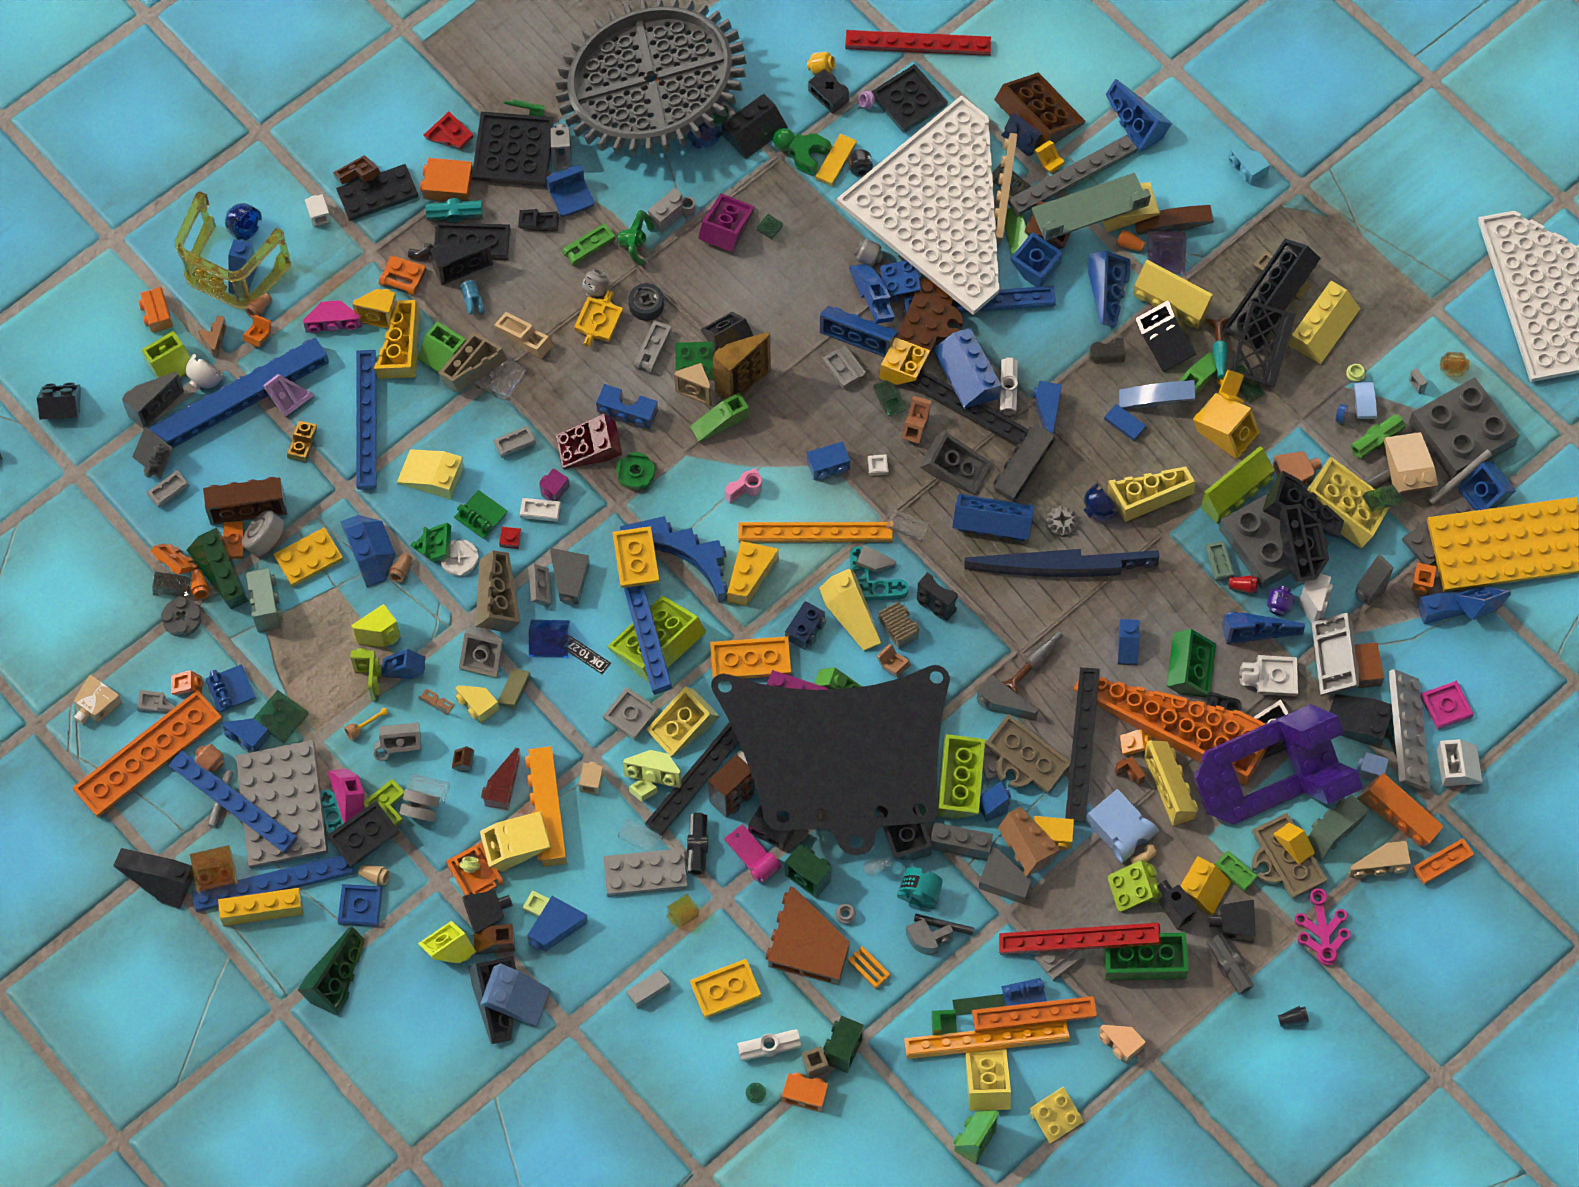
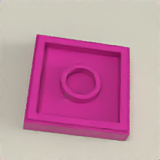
(1446, 705)

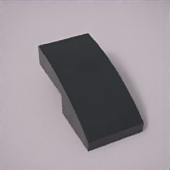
(536, 221)

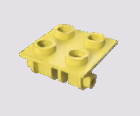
(1056, 1115)

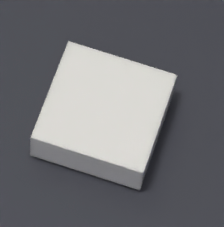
(877, 465)

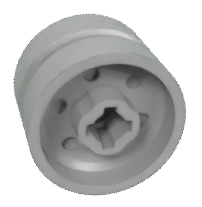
(419, 805)

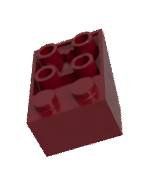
(589, 442)

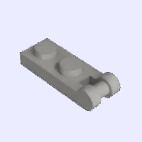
(652, 346)

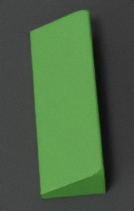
(1015, 230)

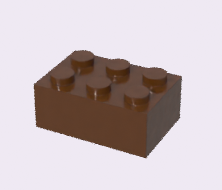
(731, 786)

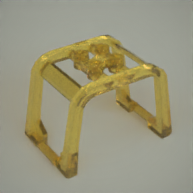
(205, 280)

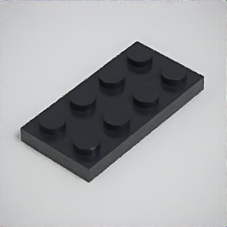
(382, 192)

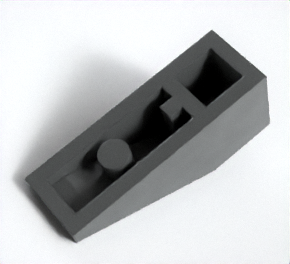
(1374, 581)
(1002, 699)

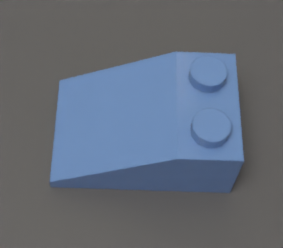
(515, 994)

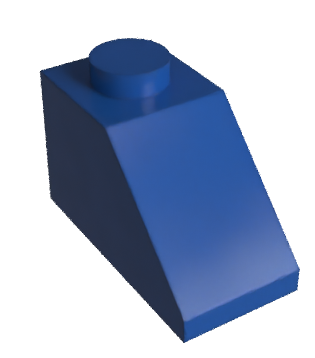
(1128, 641)
(403, 665)

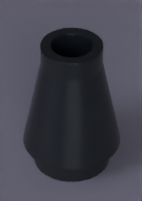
(1294, 1017)

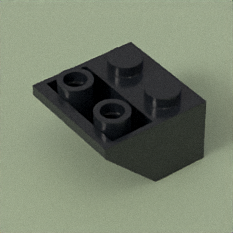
(59, 401)

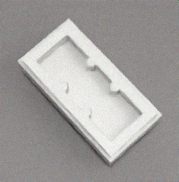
(540, 509)

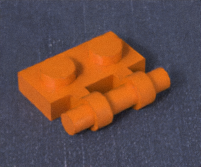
(174, 558)

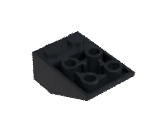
(1166, 335)

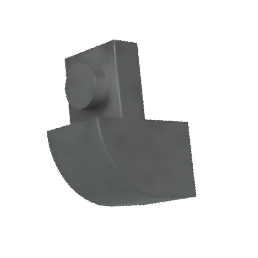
(926, 941)

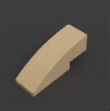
(524, 335)

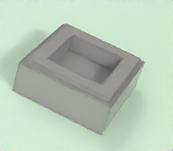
(1418, 381)

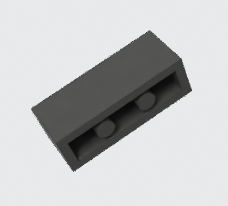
(961, 841)

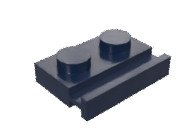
(1027, 135)

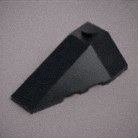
(159, 876)

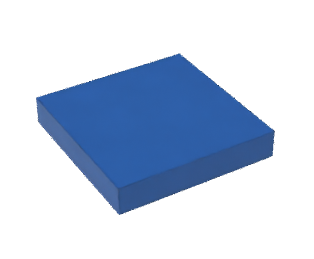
(360, 905)

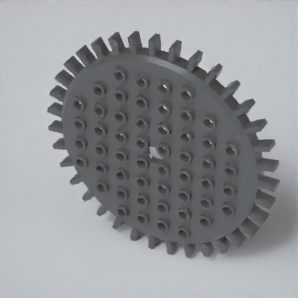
(632, 78)

